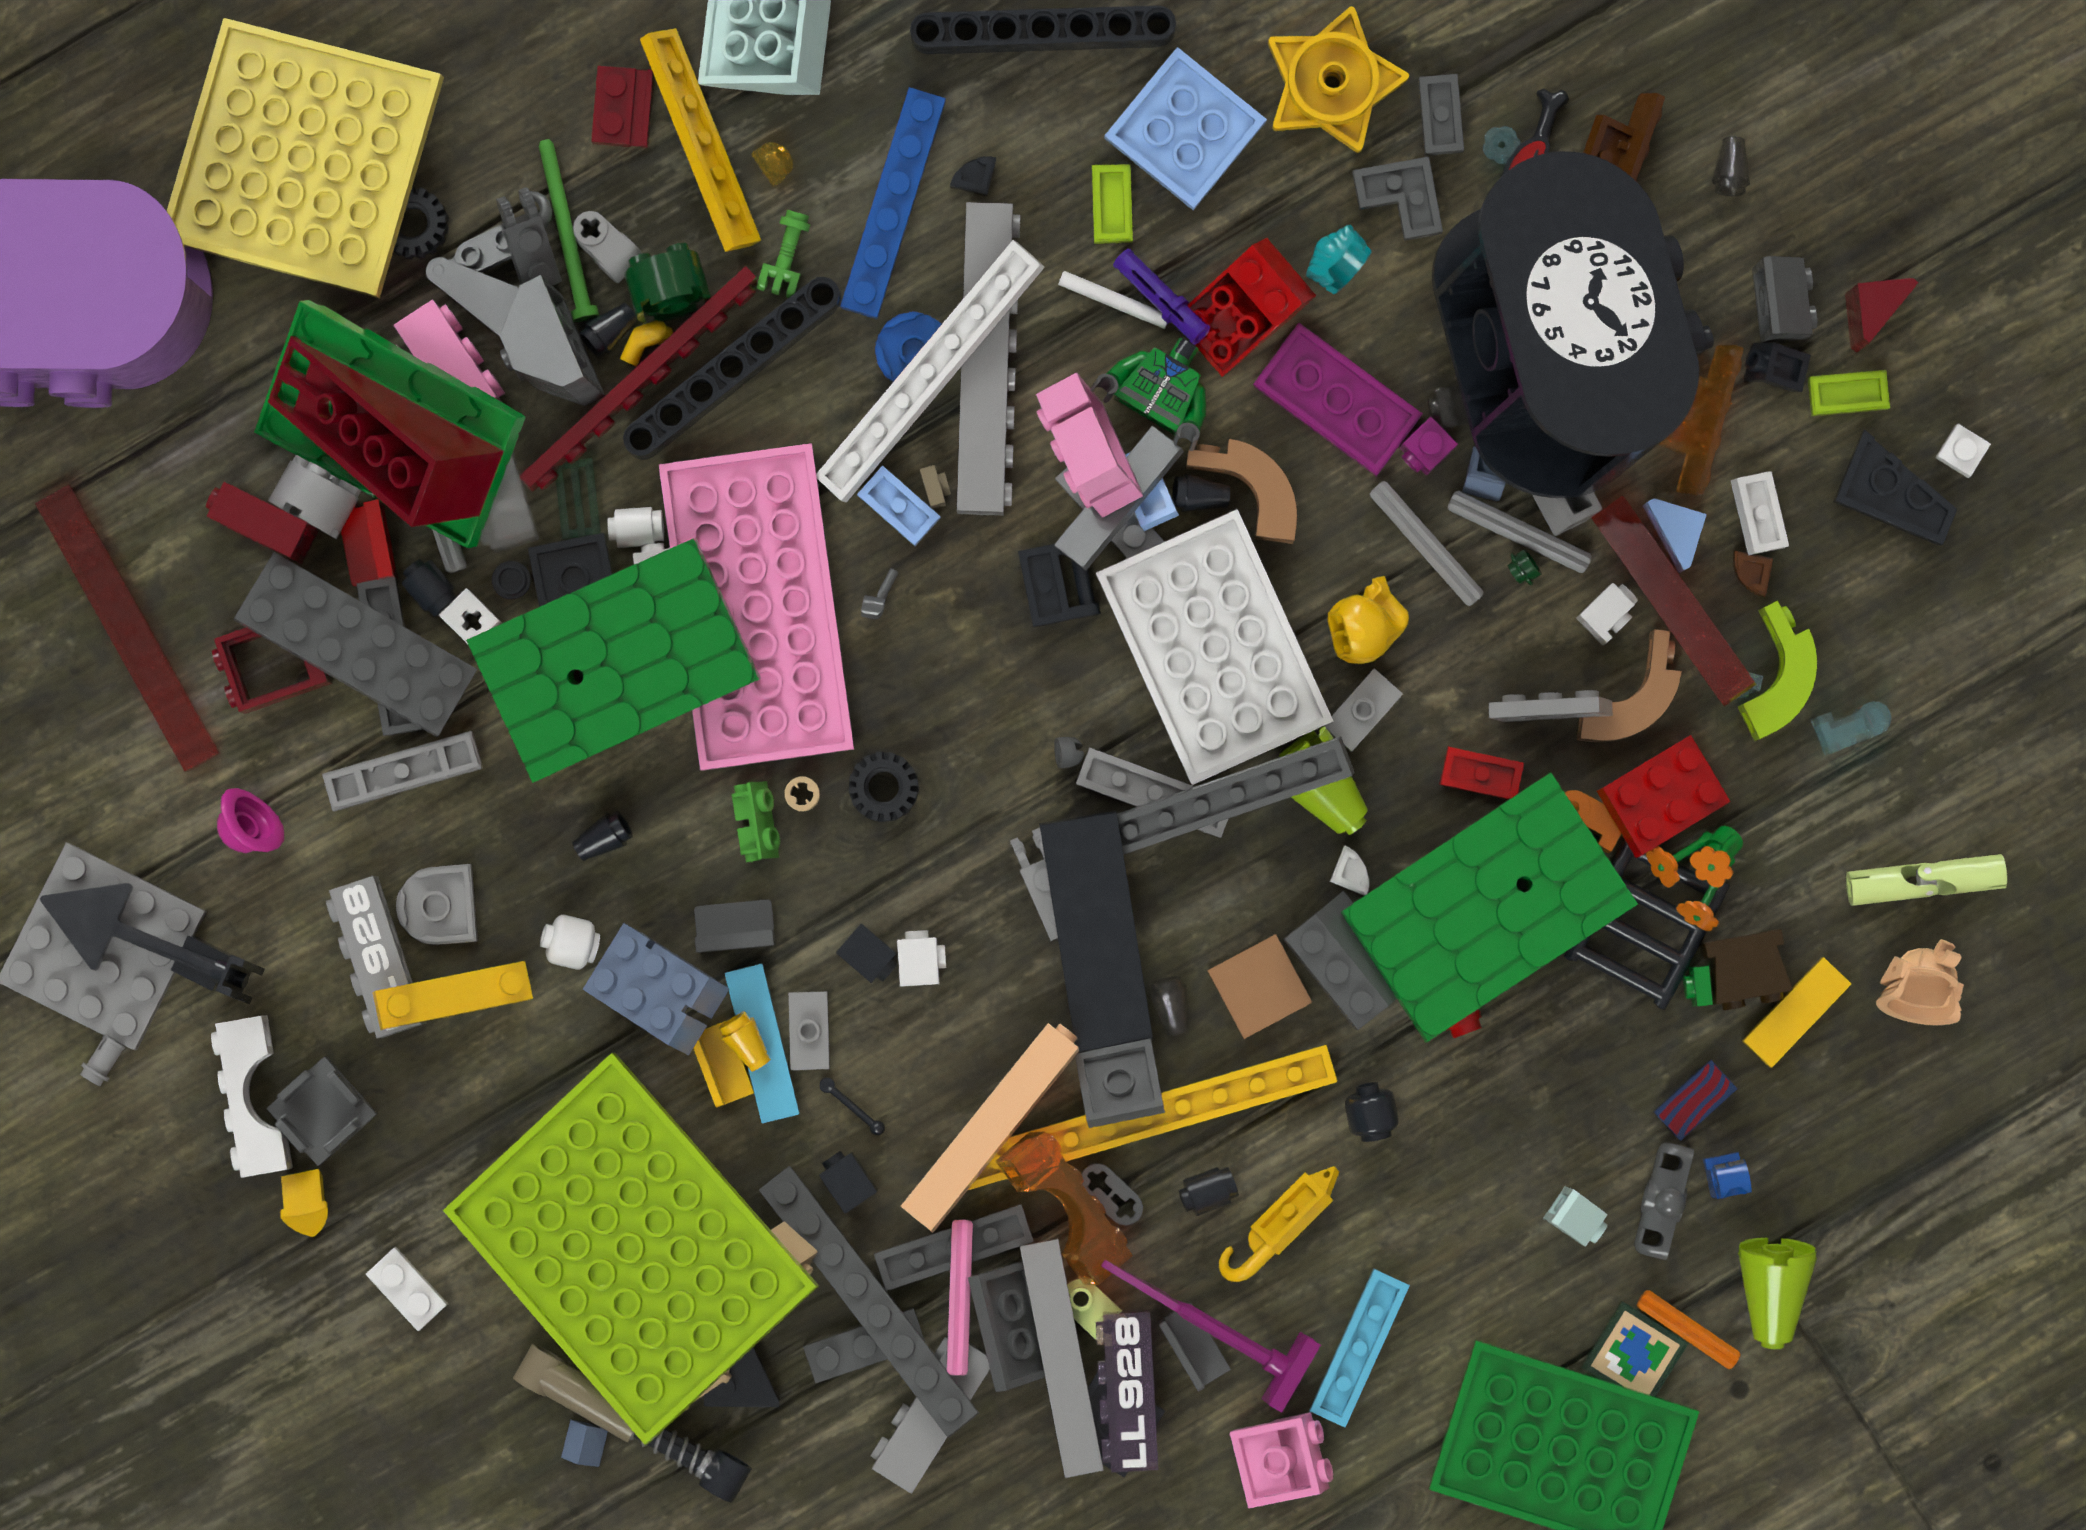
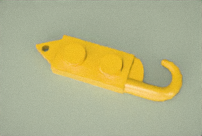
(1283, 1222)

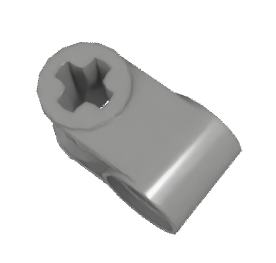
(610, 249)

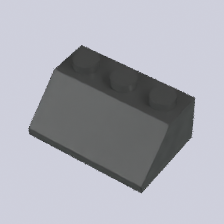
(1340, 963)

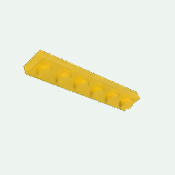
(700, 139)

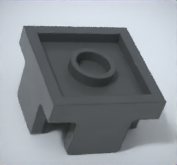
(320, 1111)

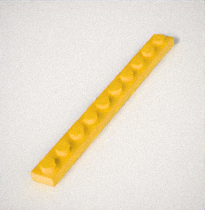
(1187, 1106)

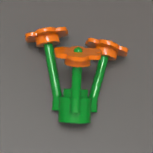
(1712, 865)

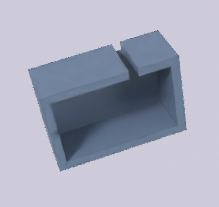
(655, 988)

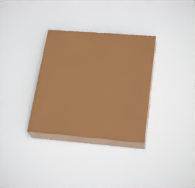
(1259, 986)

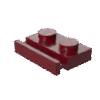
(622, 106)

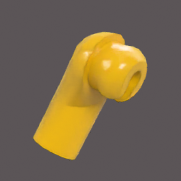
(642, 337)

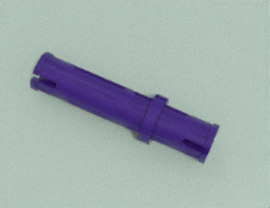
(1173, 308)

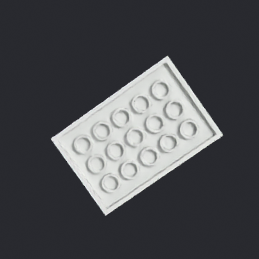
(1214, 647)

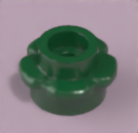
(1524, 567)

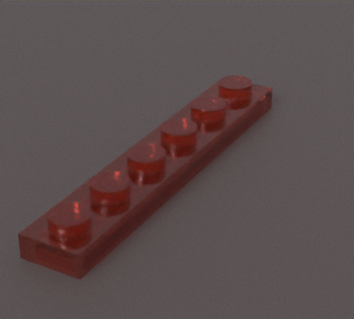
(1673, 601)

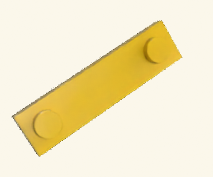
(452, 995)

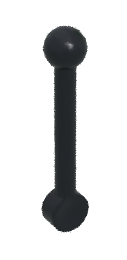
(827, 1085)

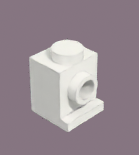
(1608, 612)

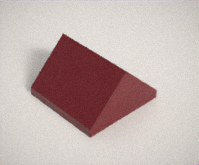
(1872, 305)

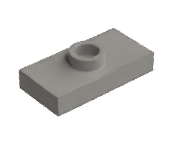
(1363, 709)
(809, 1030)

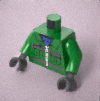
(1160, 389)

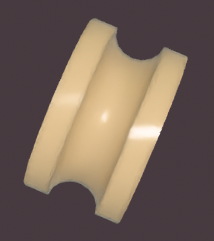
(812, 787)

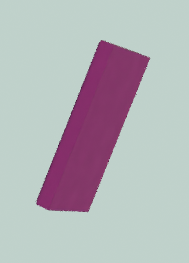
(1337, 399)

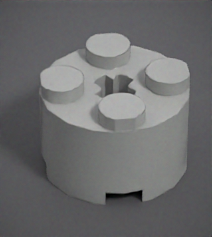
(315, 496)

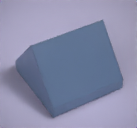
(584, 1443)

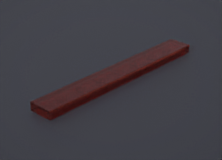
(127, 628)

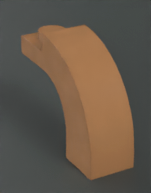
(1265, 479)
(1646, 704)

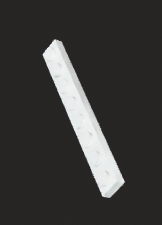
(929, 371)

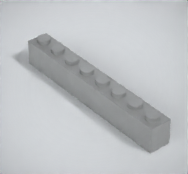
(986, 374)

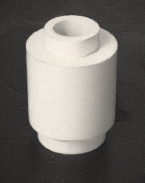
(636, 527)

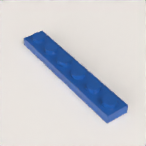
(893, 203)

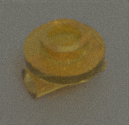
(774, 161)

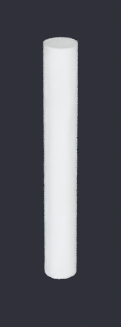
(1112, 299)

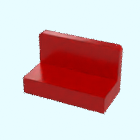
(368, 544)

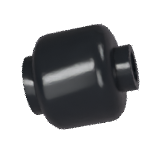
(1371, 1112)

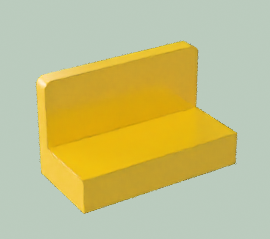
(721, 1068)

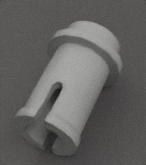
(102, 1061)

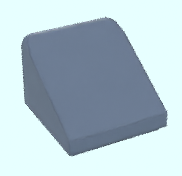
(1481, 480)

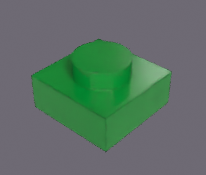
(1698, 986)

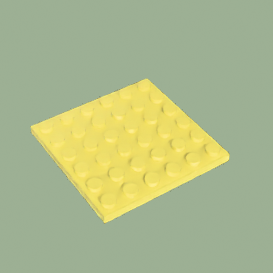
(302, 157)

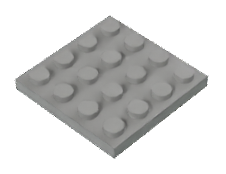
(130, 980)

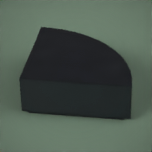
(975, 176)

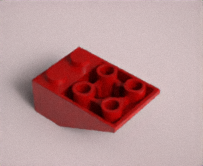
(1248, 305)

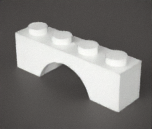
(242, 1048)

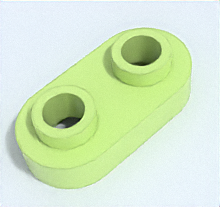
(1094, 1309)

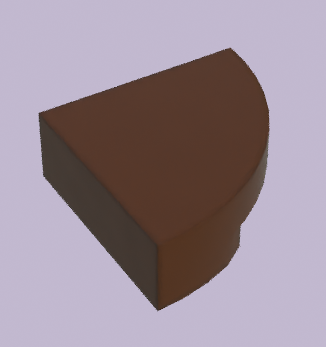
(1753, 571)

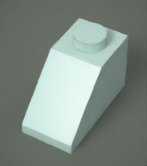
(1577, 1217)

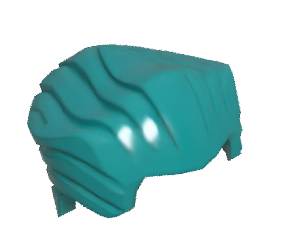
(1338, 259)

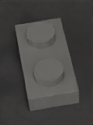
(1441, 114)

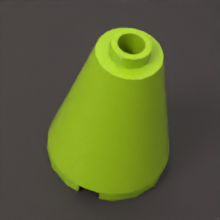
(1336, 803)
(1775, 1286)

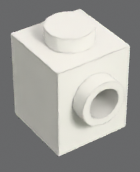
(920, 959)

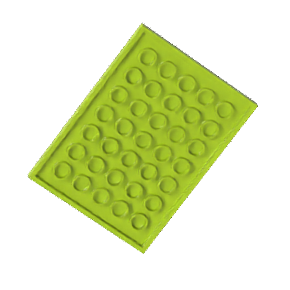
(630, 1248)

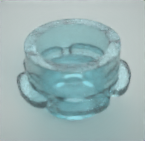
(1497, 135)

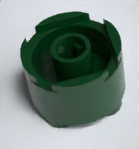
(666, 283)

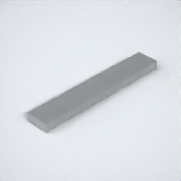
(1061, 1358)

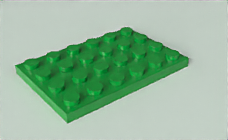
(1561, 1445)

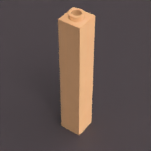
(991, 1126)

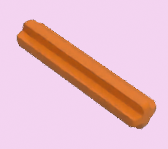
(1688, 1329)

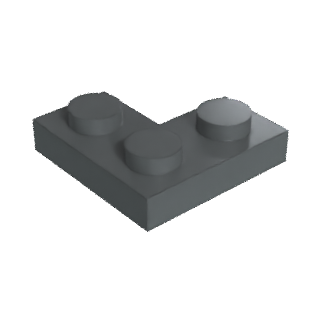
(1408, 185)

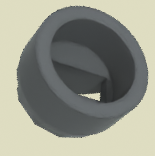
(1067, 751)

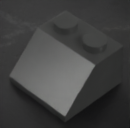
(1783, 299)

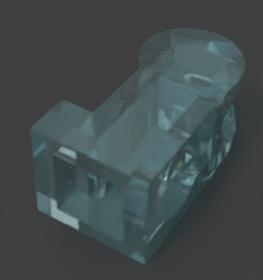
(1866, 722)

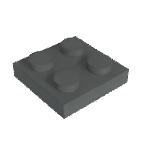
(1119, 1083)

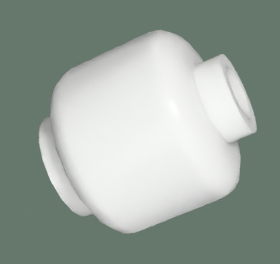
(570, 942)

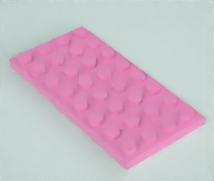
(769, 556)

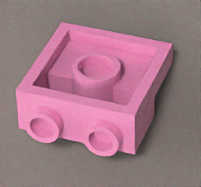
(1281, 1460)

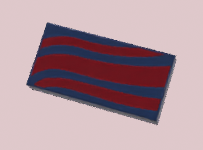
(1695, 1100)

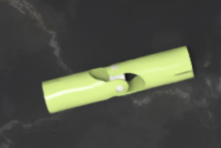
(1932, 879)

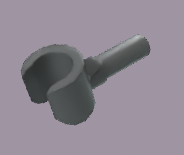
(874, 606)

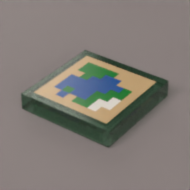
(1634, 1351)

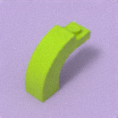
(1794, 678)

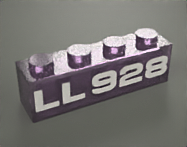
(1129, 1391)

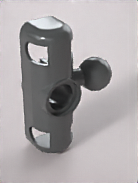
(1664, 1200)

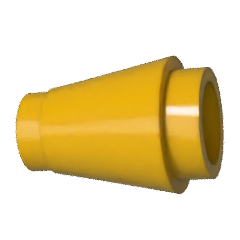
(745, 1040)

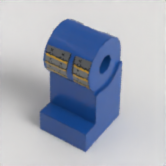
(1727, 1175)

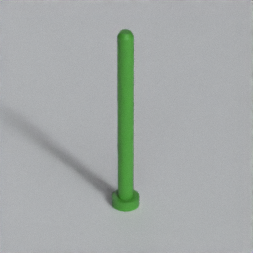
(584, 310)

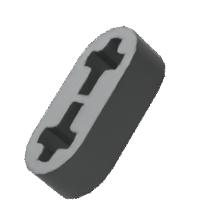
(1119, 1187)

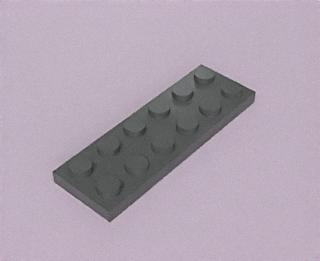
(355, 644)

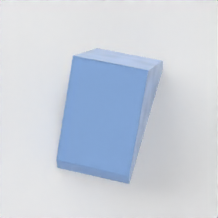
(1678, 530)

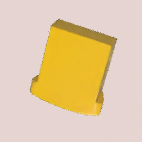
(304, 1202)

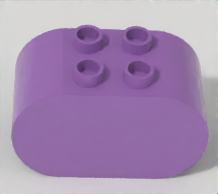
(93, 291)

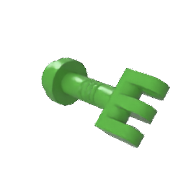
(781, 271)

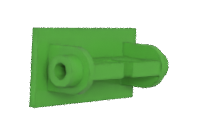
(761, 838)

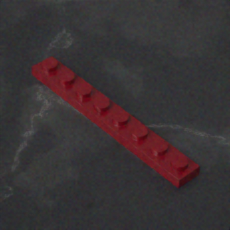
(628, 391)

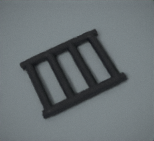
(1679, 959)

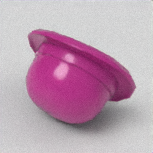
(248, 823)

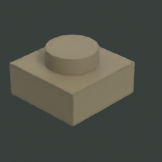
(935, 486)

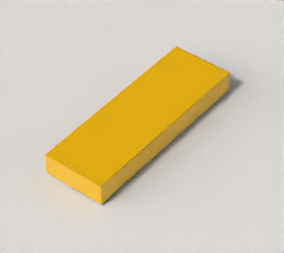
(1797, 1012)

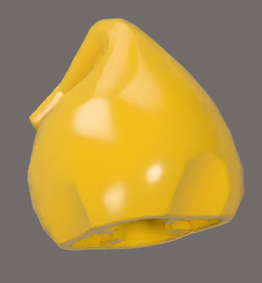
(1367, 624)

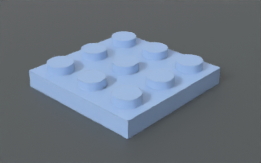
(1185, 128)

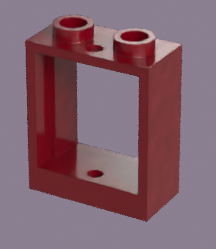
(261, 522)
(236, 690)

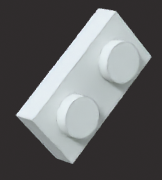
(1759, 513)
(406, 1289)

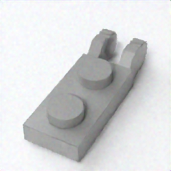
(1037, 883)

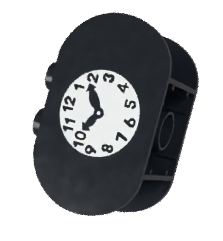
(1567, 325)

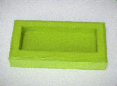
(1112, 203)
(1848, 393)

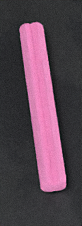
(959, 1297)

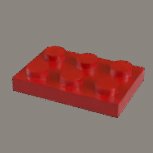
(1663, 796)

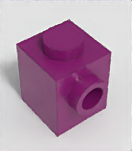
(1427, 447)

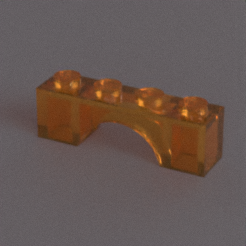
(1037, 1165)

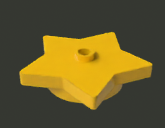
(1337, 52)

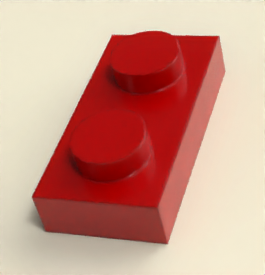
(1481, 773)

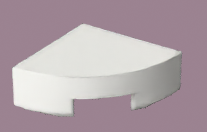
(1351, 872)

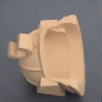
(1923, 986)

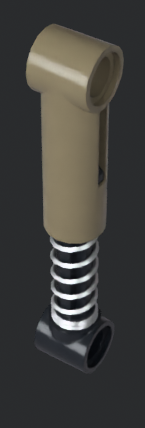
(554, 1378)

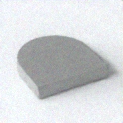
(439, 905)

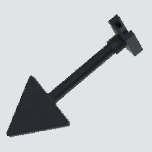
(93, 919)

